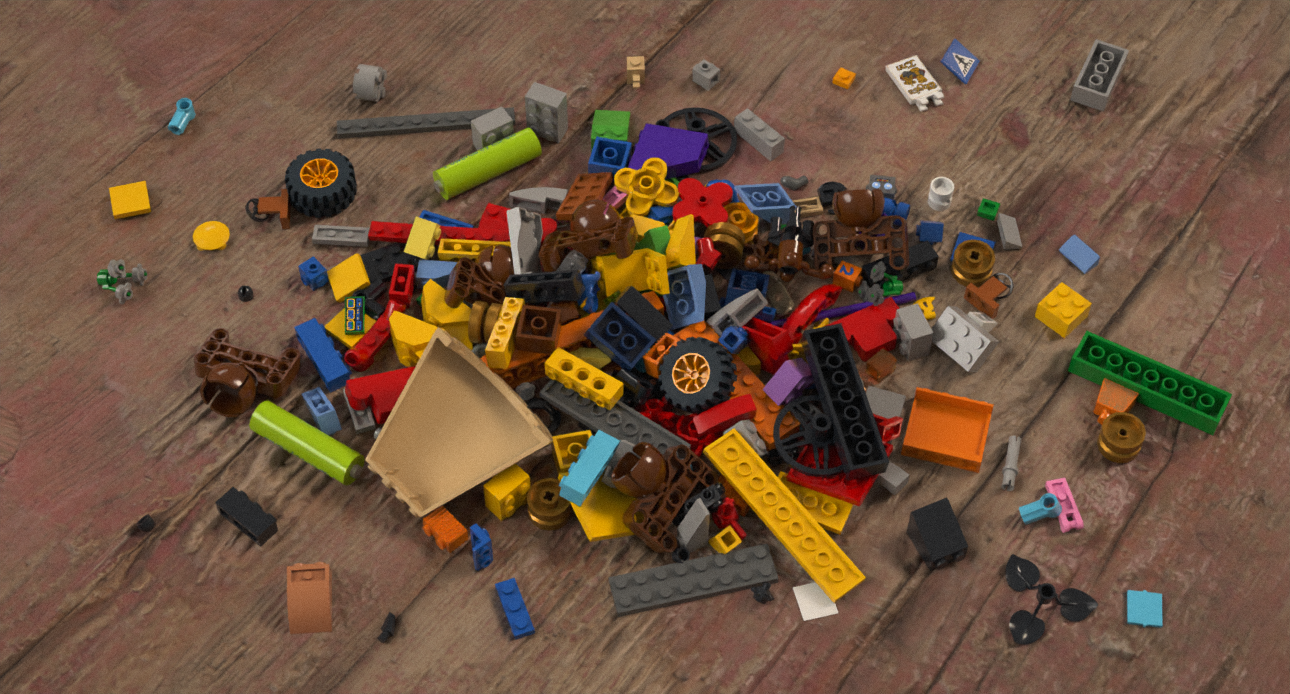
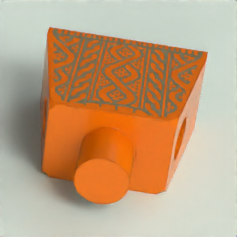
(1113, 399)

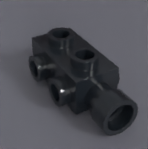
(711, 497)

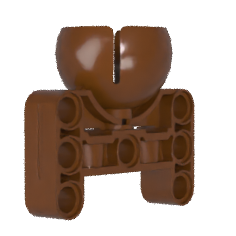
(857, 213)
(590, 235)
(482, 279)
(240, 372)
(652, 482)

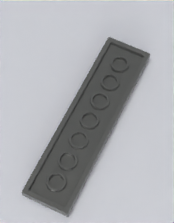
(619, 422)
(692, 580)

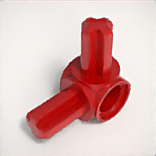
(728, 515)

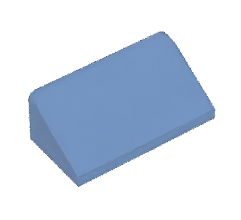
(1080, 254)

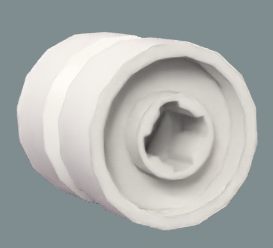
(940, 193)

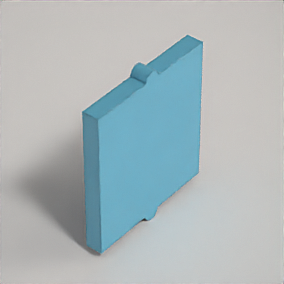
(1144, 608)

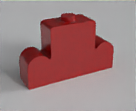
(871, 329)
(768, 344)
(378, 391)

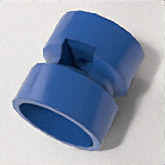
(900, 209)

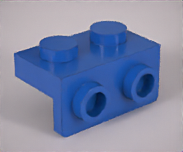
(481, 547)

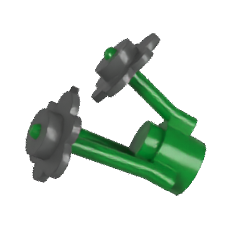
(874, 293)

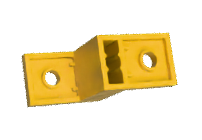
(642, 270)

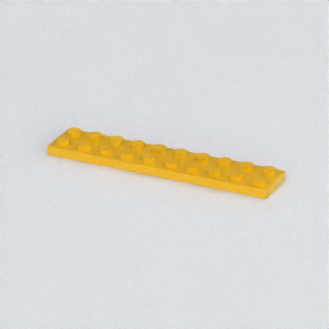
(784, 515)

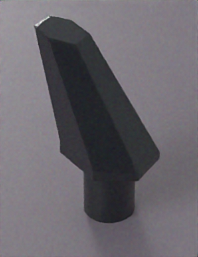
(387, 628)

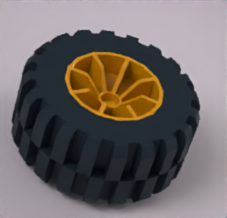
(321, 183)
(697, 375)

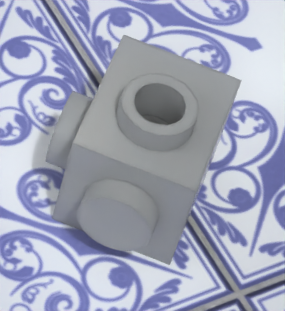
(706, 74)

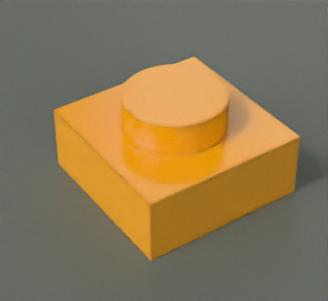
(844, 78)

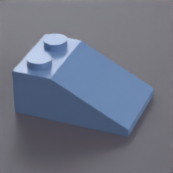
(766, 200)
(687, 296)

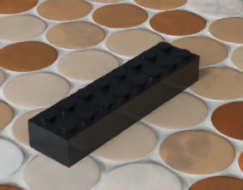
(844, 402)

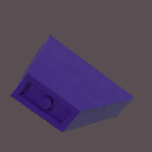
(678, 148)

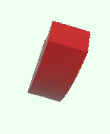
(725, 415)

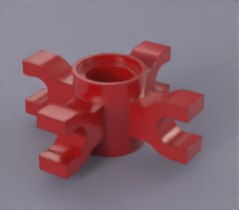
(656, 411)

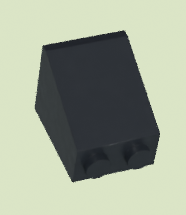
(937, 534)

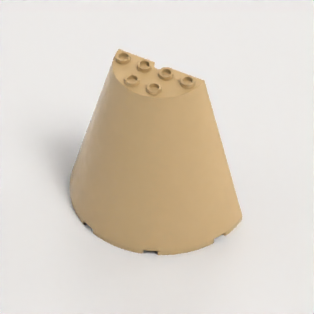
(452, 428)

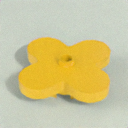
(646, 187)

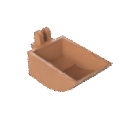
(309, 598)

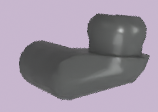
(792, 183)

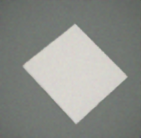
(813, 602)

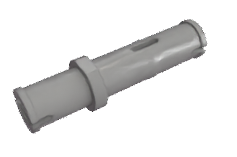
(1010, 469)

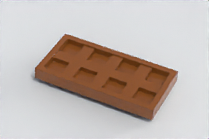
(585, 188)

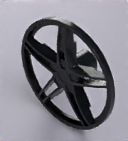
(698, 125)
(816, 433)

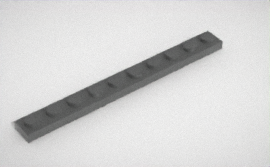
(411, 123)

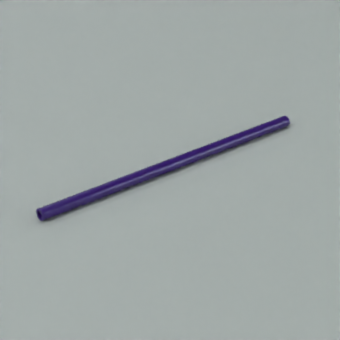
(850, 309)

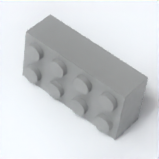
(1099, 75)

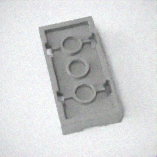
(525, 240)

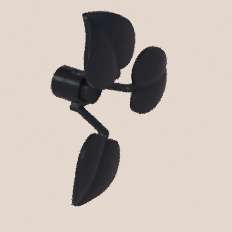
(1026, 626)

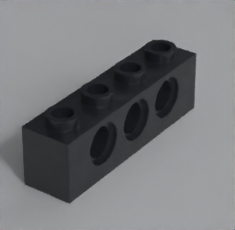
(545, 286)

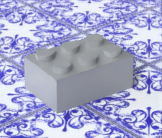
(546, 112)
(963, 339)

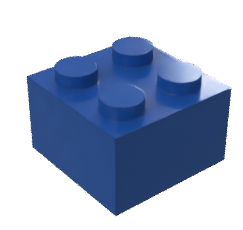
(609, 156)

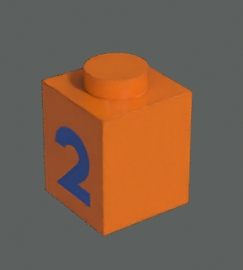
(847, 276)

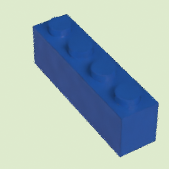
(322, 354)

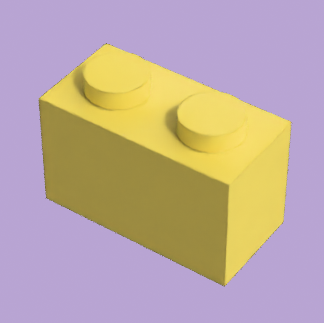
(422, 238)

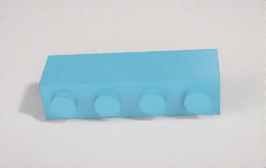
(588, 468)

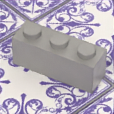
(759, 134)

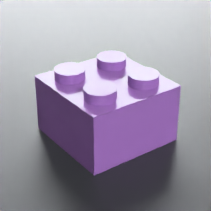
(789, 381)

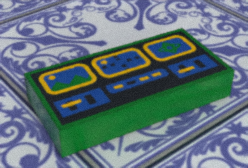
(354, 315)

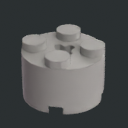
(369, 83)

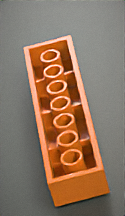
(748, 383)

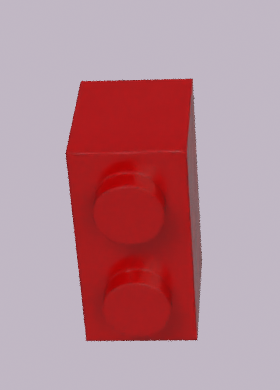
(402, 283)

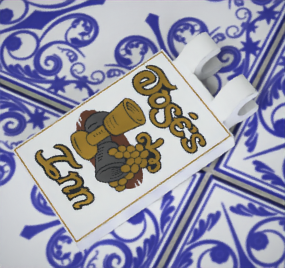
(915, 82)

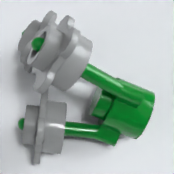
(115, 270)

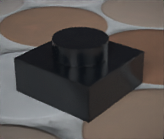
(826, 195)

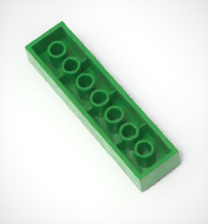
(1157, 384)

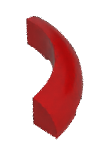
(808, 310)

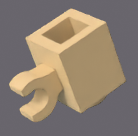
(635, 71)

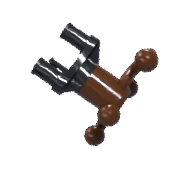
(791, 242)

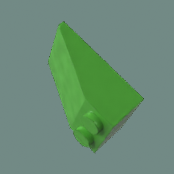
(610, 125)

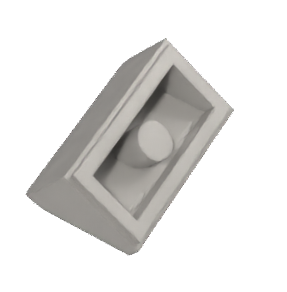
(1009, 232)

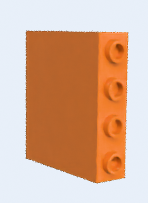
(947, 429)

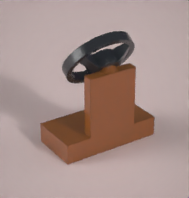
(270, 205)
(984, 296)

